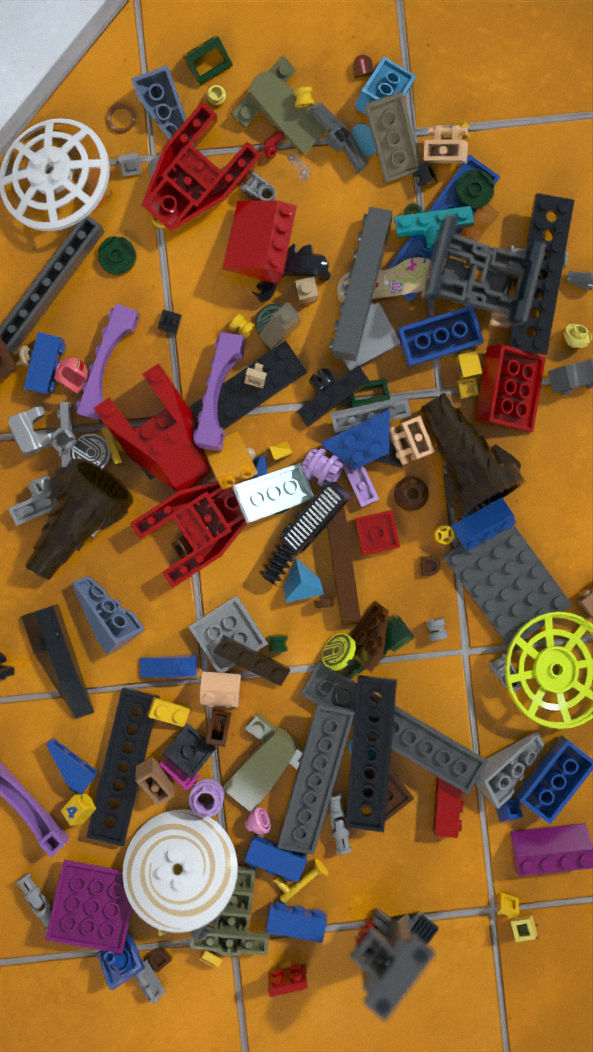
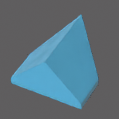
(301, 583)

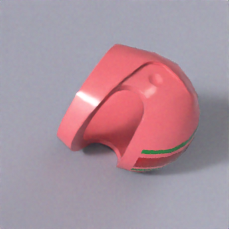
(71, 374)

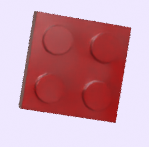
(377, 532)
(287, 980)

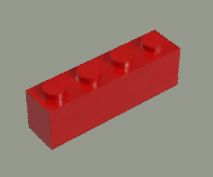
(447, 810)

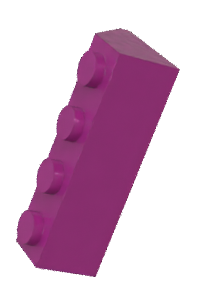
(551, 849)

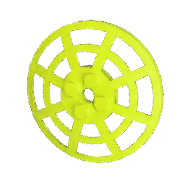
(543, 672)

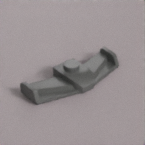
(339, 136)

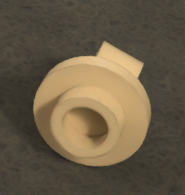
(25, 355)

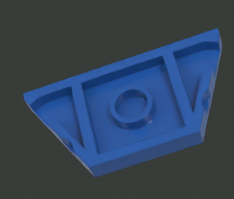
(362, 442)

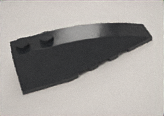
(56, 655)

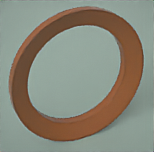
(118, 106)

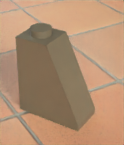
(280, 326)

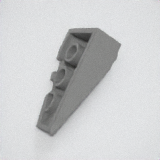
(507, 768)

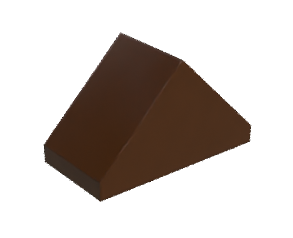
(218, 728)

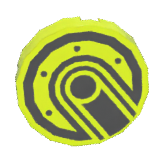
(338, 651)

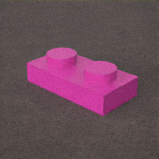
(181, 778)

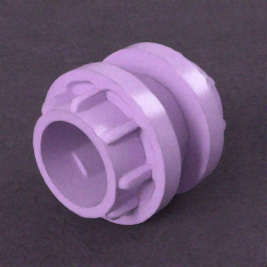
(322, 467)
(202, 807)

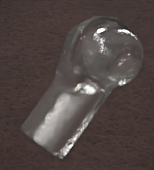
(303, 170)

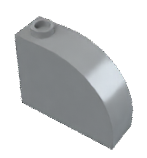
(376, 340)

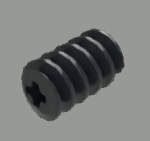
(277, 564)

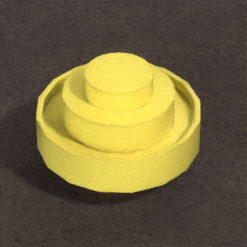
(577, 336)

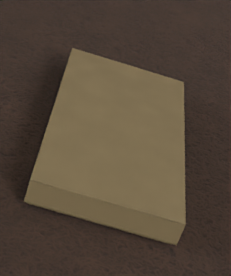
(392, 136)

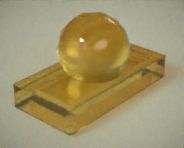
(91, 183)
(482, 221)

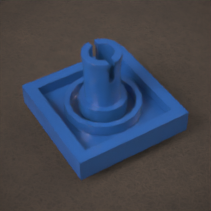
(121, 967)

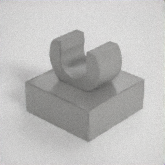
(130, 164)

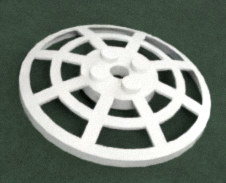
(58, 179)

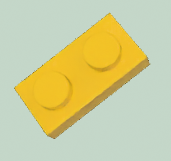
(168, 712)

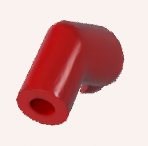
(270, 144)

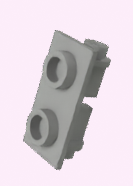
(150, 983)

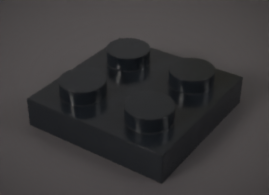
(189, 751)

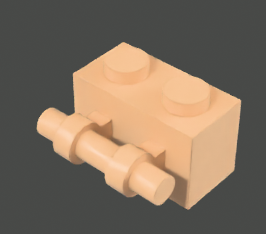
(446, 150)
(415, 438)
(220, 689)

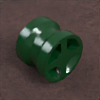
(278, 643)

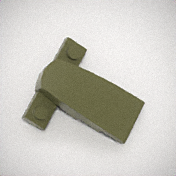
(277, 103)
(264, 764)
(230, 931)

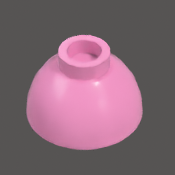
(258, 821)

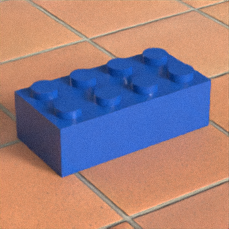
(439, 336)
(555, 779)

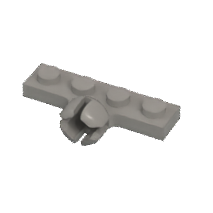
(350, 417)
(63, 437)
(37, 505)

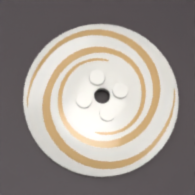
(207, 875)

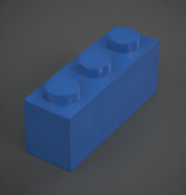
(44, 363)
(484, 524)
(266, 855)
(296, 922)

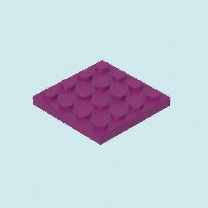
(90, 907)

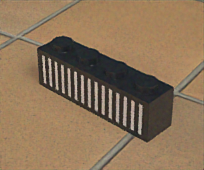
(315, 517)

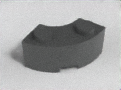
(572, 377)

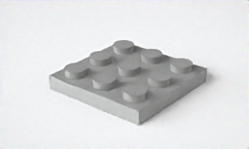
(228, 620)

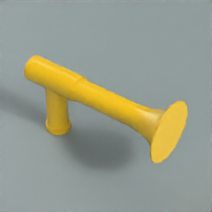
(288, 893)

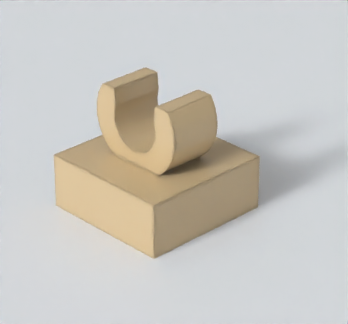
(255, 376)

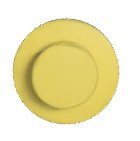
(216, 95)

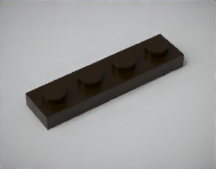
(251, 660)

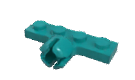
(428, 223)

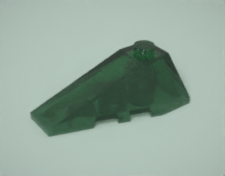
(396, 636)

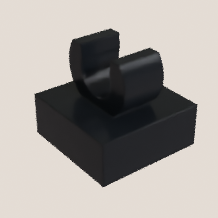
(427, 173)
(169, 321)

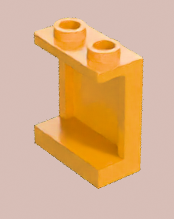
(232, 463)

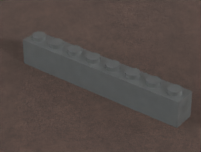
(50, 283)
(362, 284)

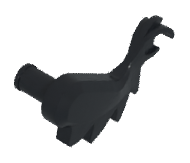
(298, 263)

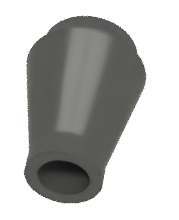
(582, 280)

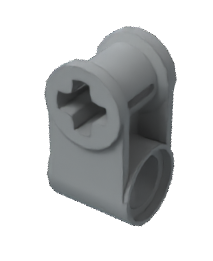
(256, 187)
(498, 669)

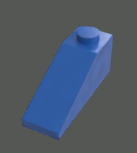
(169, 666)
(73, 769)

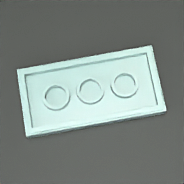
(273, 493)

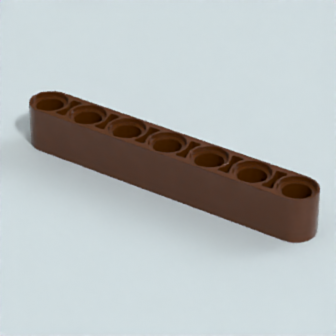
(343, 570)

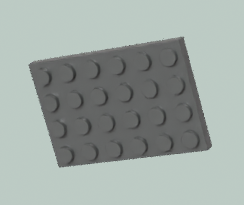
(507, 583)

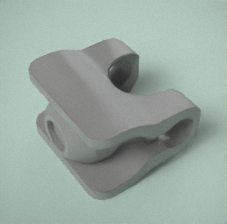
(23, 432)

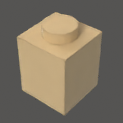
(306, 290)

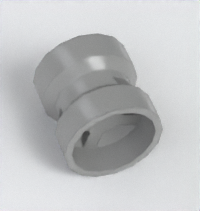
(436, 629)

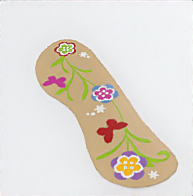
(400, 280)

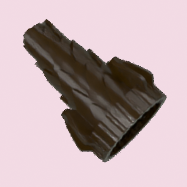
(473, 469)
(86, 502)

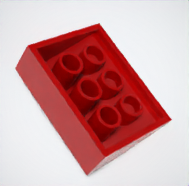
(260, 239)
(510, 388)

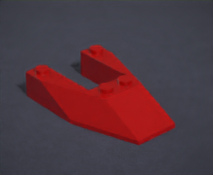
(186, 180)
(165, 441)
(207, 519)

